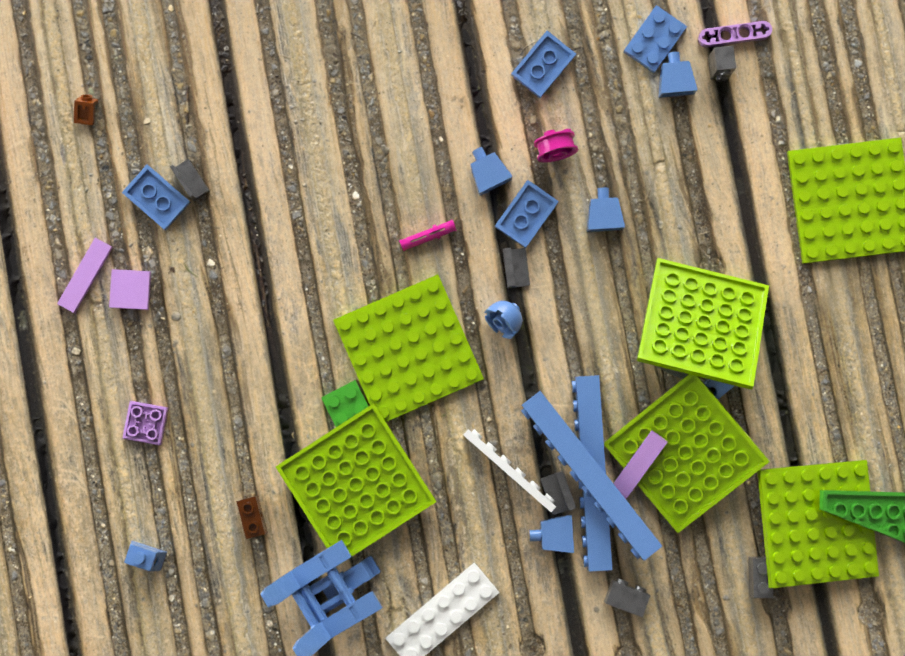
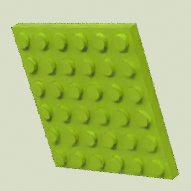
(849, 199)
(703, 323)
(408, 349)
(703, 454)
(356, 482)
(806, 542)

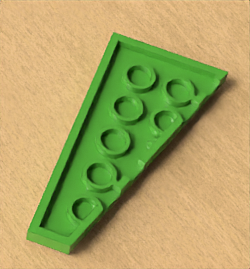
(870, 509)

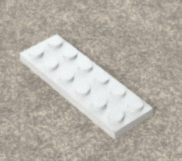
(443, 613)

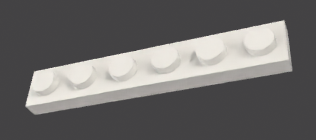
(504, 463)

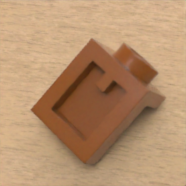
(85, 110)

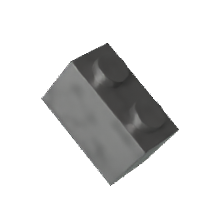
(722, 63)
(758, 578)
(627, 598)

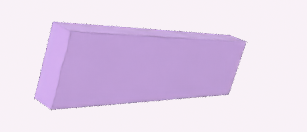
(85, 275)
(639, 463)

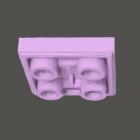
(130, 289)
(145, 423)

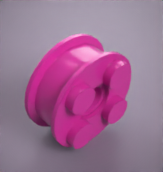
(555, 145)

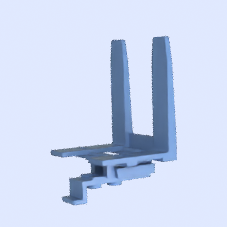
(338, 590)

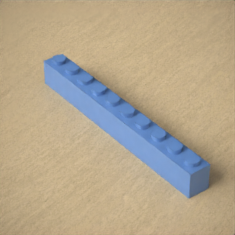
(590, 434)
(591, 475)

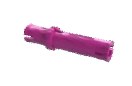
(407, 244)

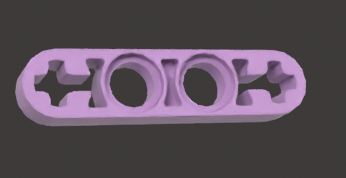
(734, 32)

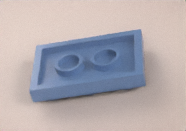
(655, 39)
(543, 64)
(156, 197)
(526, 214)

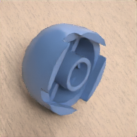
(504, 317)

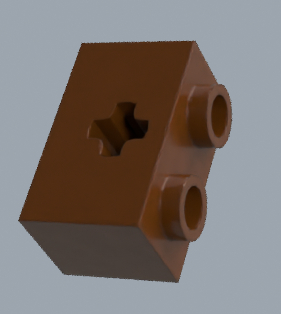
(252, 517)

